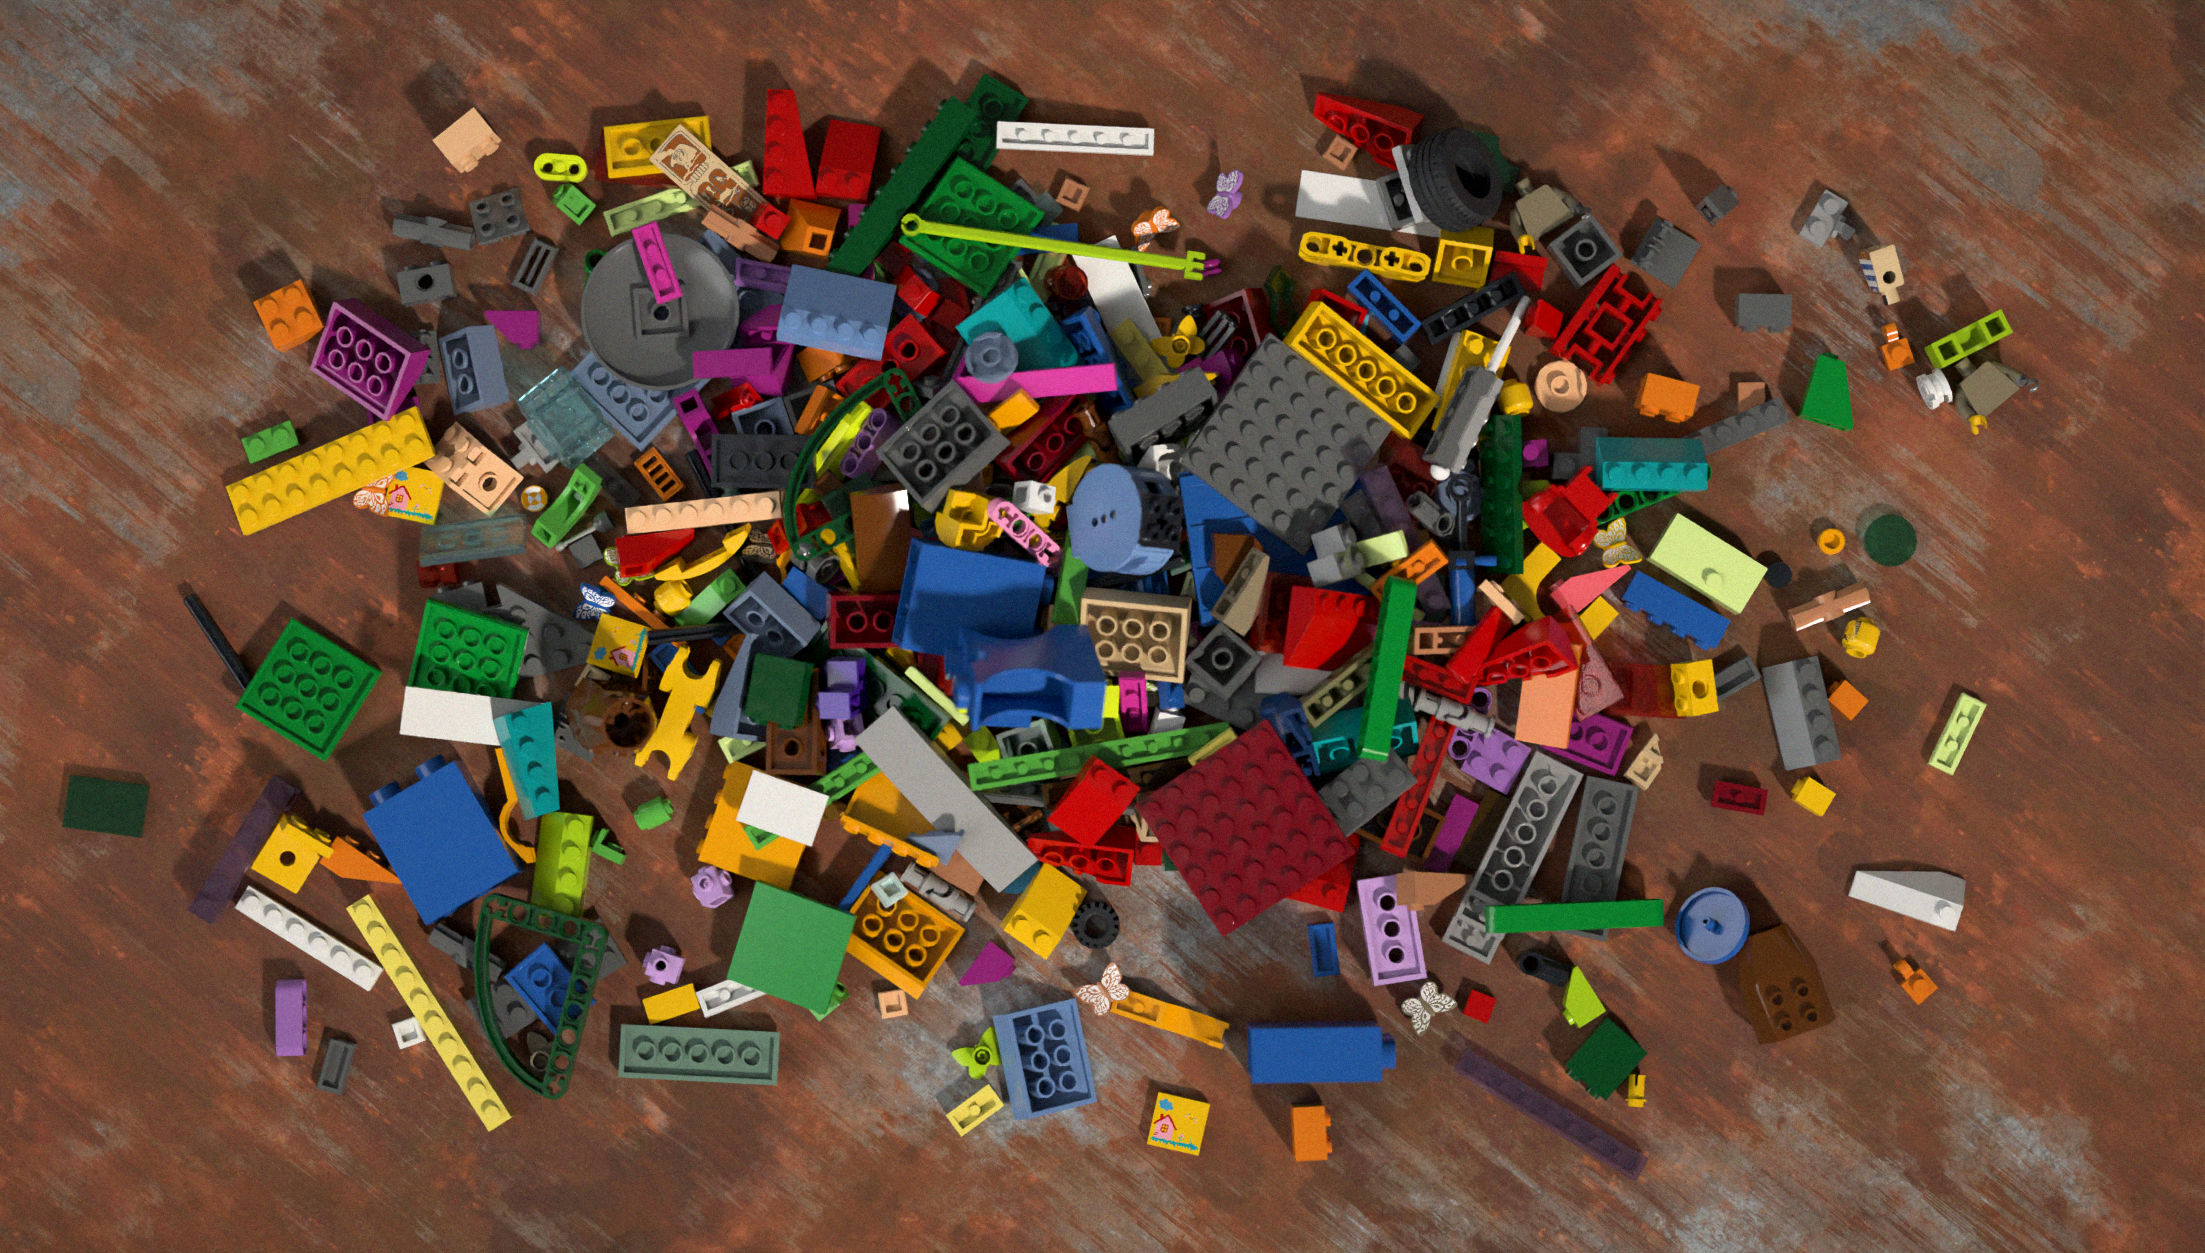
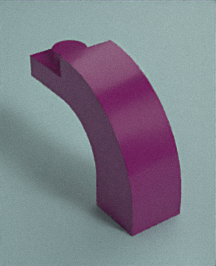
(698, 423)

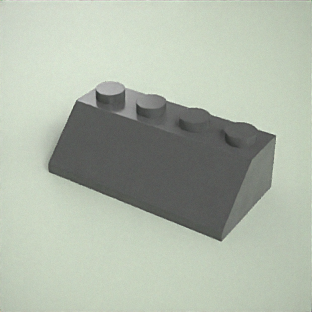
(1801, 713)

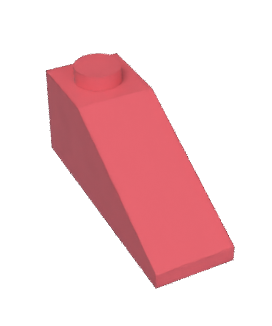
(1584, 588)

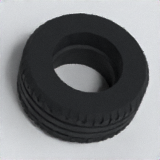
(1455, 179)

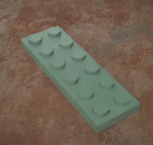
(699, 1054)

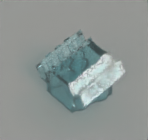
(565, 418)

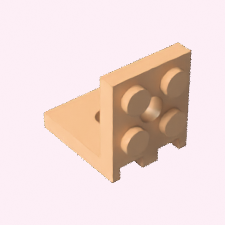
(465, 466)
(1491, 594)

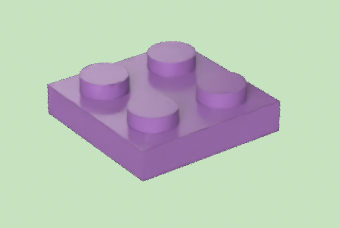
(1496, 760)

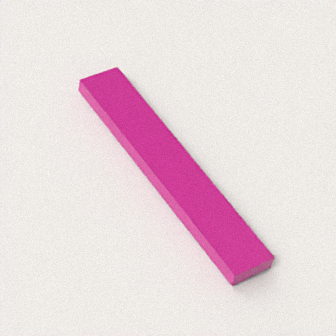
(1045, 382)

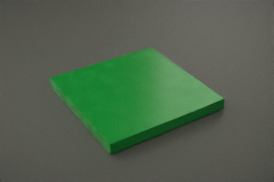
(972, 200)
(467, 651)
(308, 689)
(791, 946)

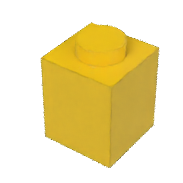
(1812, 795)

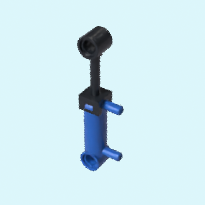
(1463, 561)

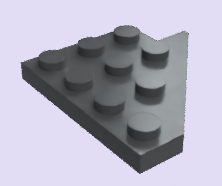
(553, 638)

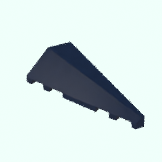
(1291, 724)

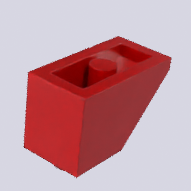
(916, 291)

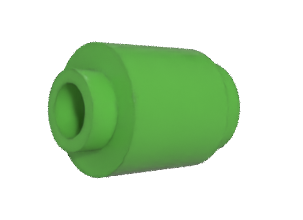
(653, 813)

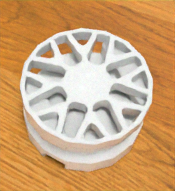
(1934, 388)

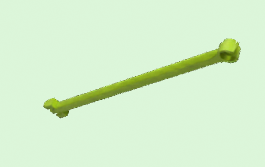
(1060, 246)

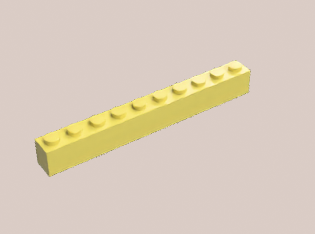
(431, 1011)

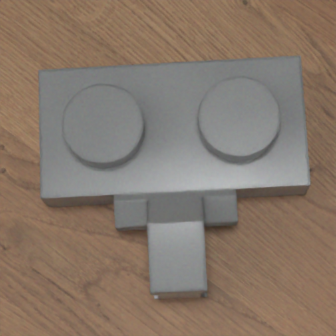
(1826, 221)
(532, 450)

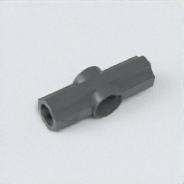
(434, 232)
(1433, 518)
(462, 950)

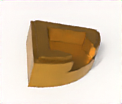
(834, 811)

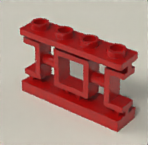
(1590, 314)

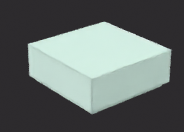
(889, 889)

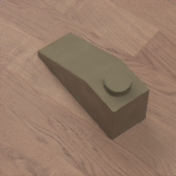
(1243, 595)

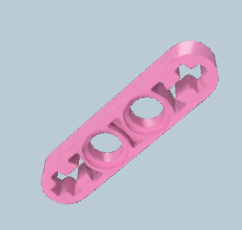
(1026, 531)

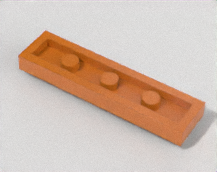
(636, 604)

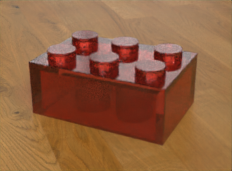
(1270, 625)

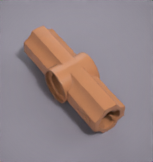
(740, 234)
(1828, 606)

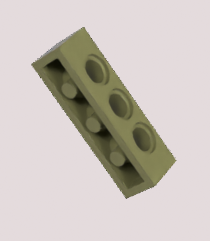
(1338, 687)

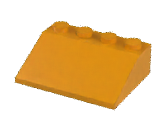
(902, 940)

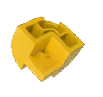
(966, 522)

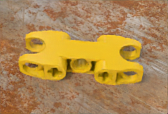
(1379, 265)
(685, 693)

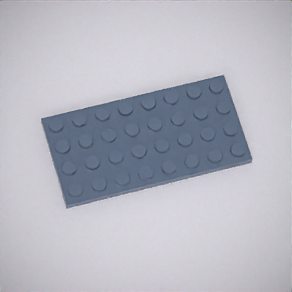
(645, 413)

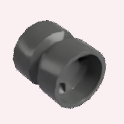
(821, 568)

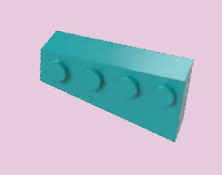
(531, 758)

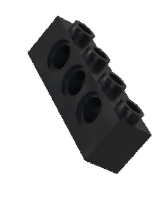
(1472, 307)

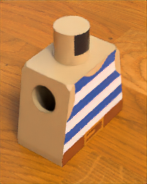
(1879, 261)

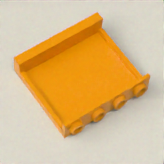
(887, 818)
(729, 845)

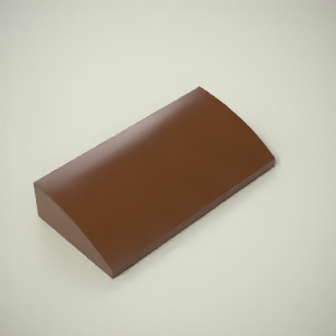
(881, 536)

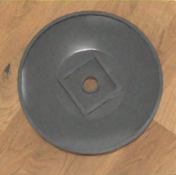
(622, 323)

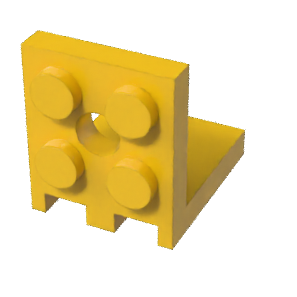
(293, 836)

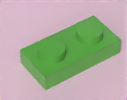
(271, 442)

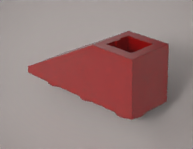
(1542, 321)
(646, 552)

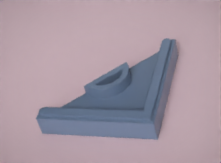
(937, 843)

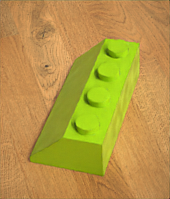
(563, 862)

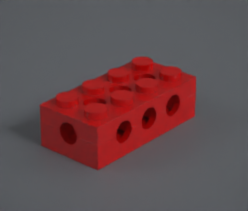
(928, 357)

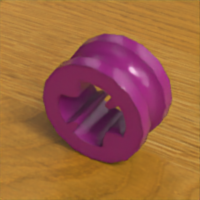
(1211, 268)

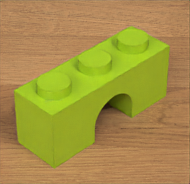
(1968, 340)

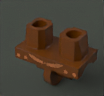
(1030, 815)

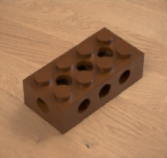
(810, 737)

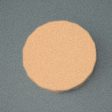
(1560, 386)

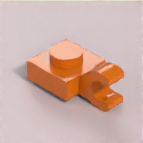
(1895, 352)
(1915, 983)

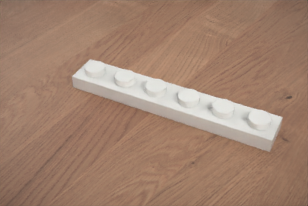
(1075, 138)
(309, 938)

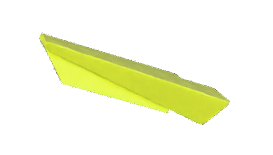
(836, 447)

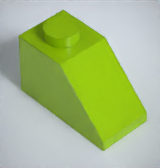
(983, 745)
(1580, 999)

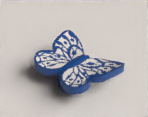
(596, 602)

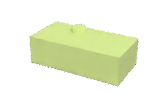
(1706, 564)

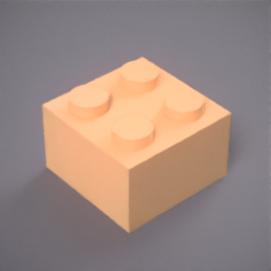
(467, 141)

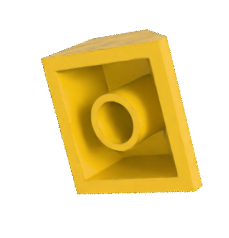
(1463, 256)

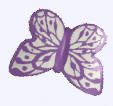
(1228, 194)

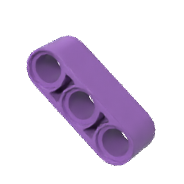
(872, 435)
(1469, 737)
(291, 1017)

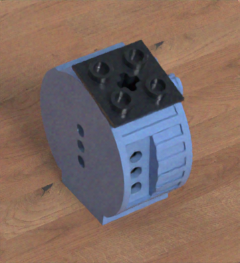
(1125, 520)

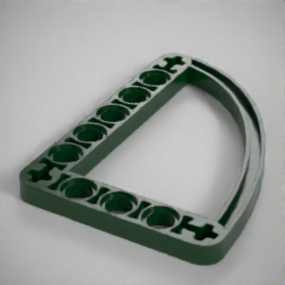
(812, 445)
(573, 996)

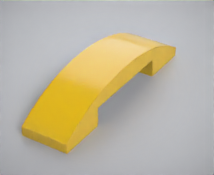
(678, 570)

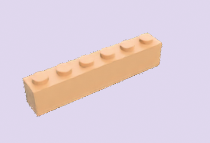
(705, 512)

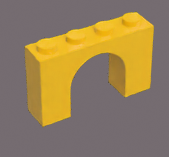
(1524, 588)

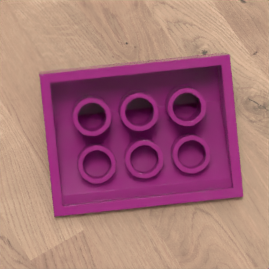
(368, 357)

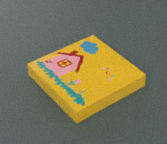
(415, 495)
(618, 645)
(1178, 1123)

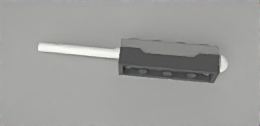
(1470, 407)

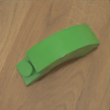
(568, 507)

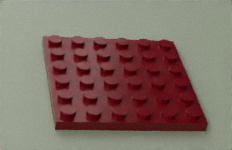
(1245, 827)

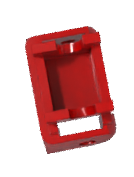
(1567, 513)

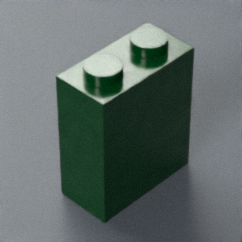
(779, 691)
(1604, 1059)

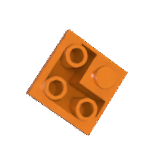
(810, 229)

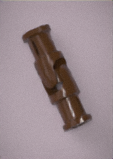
(1098, 434)

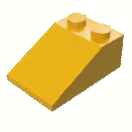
(1044, 910)

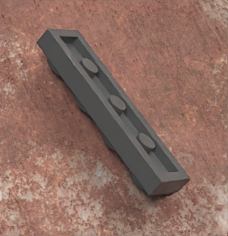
(1741, 426)

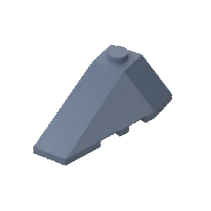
(729, 710)

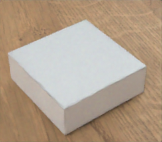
(408, 1032)

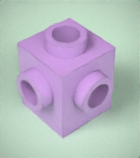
(843, 732)
(712, 886)
(673, 962)

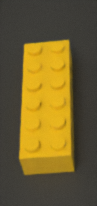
(1361, 369)

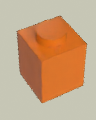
(1845, 699)

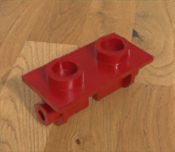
(734, 400)

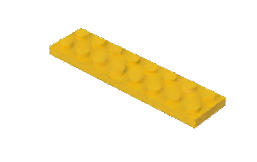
(331, 471)

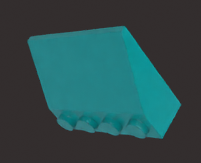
(1028, 323)

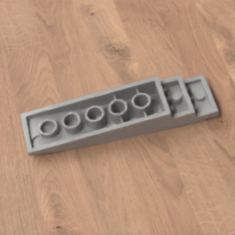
(945, 797)
(1513, 853)

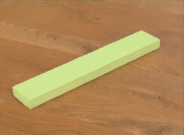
(664, 205)

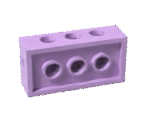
(1378, 944)

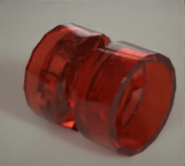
(1065, 282)
(447, 574)

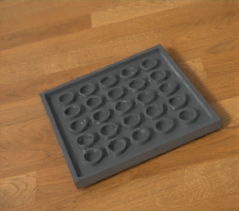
(1285, 444)

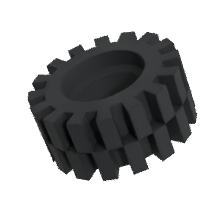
(1084, 936)

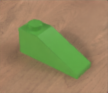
(711, 600)

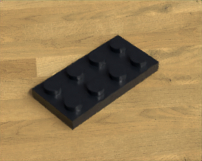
(758, 461)

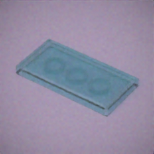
(473, 540)

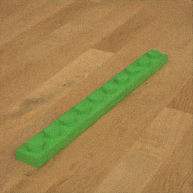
(1071, 760)

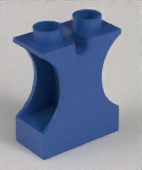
(1035, 676)

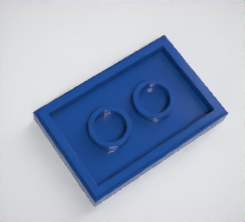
(543, 984)

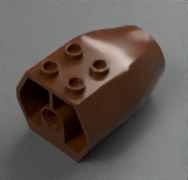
(611, 716)
(1781, 985)

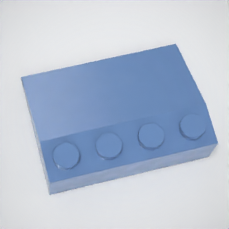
(836, 312)
(1044, 1059)

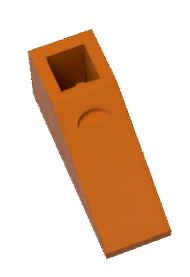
(355, 863)

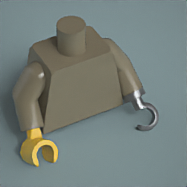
(1541, 212)
(1986, 389)

